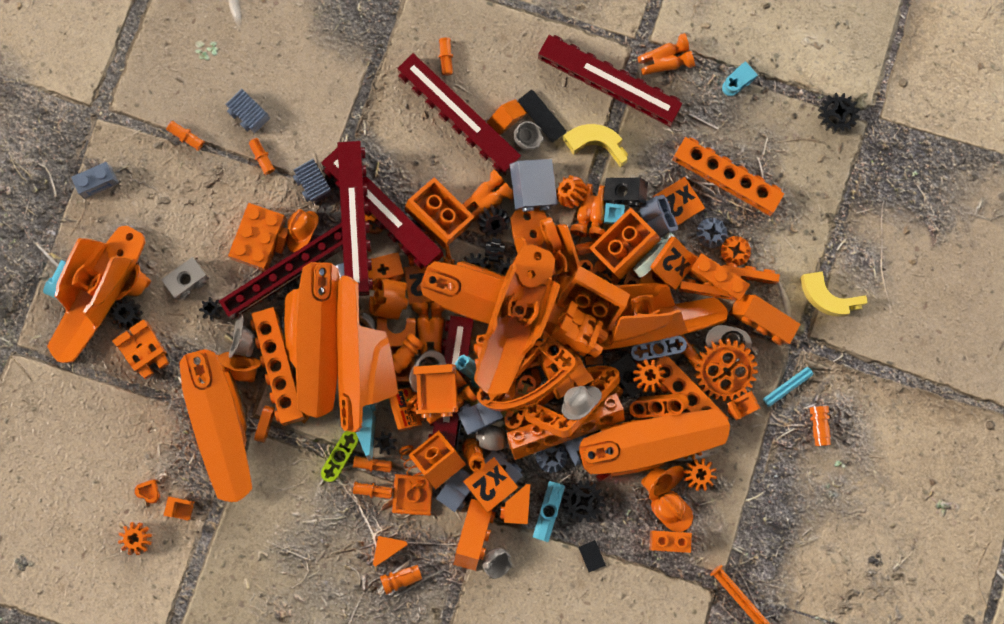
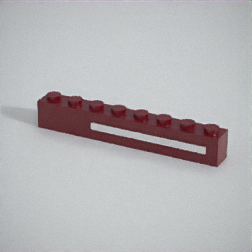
(610, 80)
(458, 114)
(353, 214)
(391, 218)
(282, 273)
(455, 345)

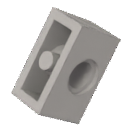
(174, 280)

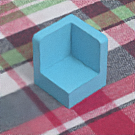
(613, 212)

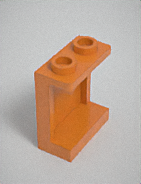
(436, 390)

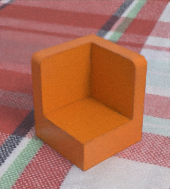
(179, 508)

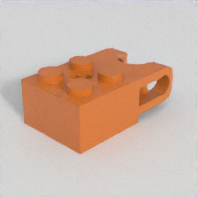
(395, 341)

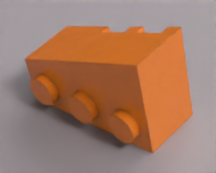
(765, 319)
(473, 536)

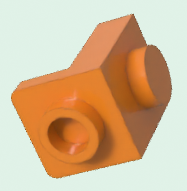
(743, 406)

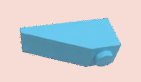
(367, 432)

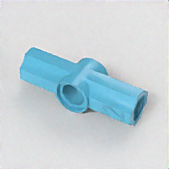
(545, 524)

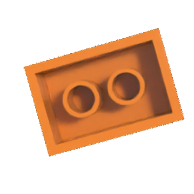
(439, 212)
(257, 237)
(625, 243)
(595, 297)

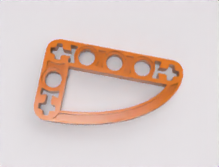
(601, 374)
(544, 389)

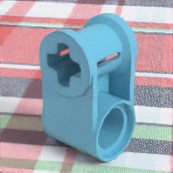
(740, 78)

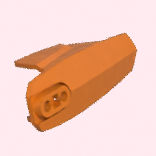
(565, 261)
(90, 287)
(474, 291)
(655, 316)
(517, 318)
(313, 337)
(363, 360)
(217, 424)
(653, 442)

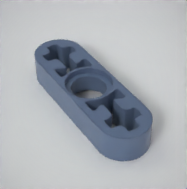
(673, 351)

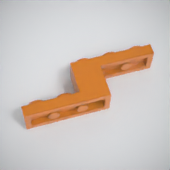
(706, 269)
(747, 273)

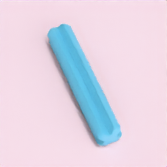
(788, 386)

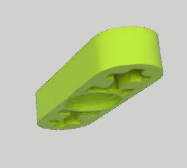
(343, 441)

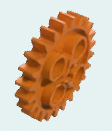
(737, 382)

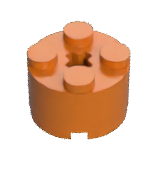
(388, 298)

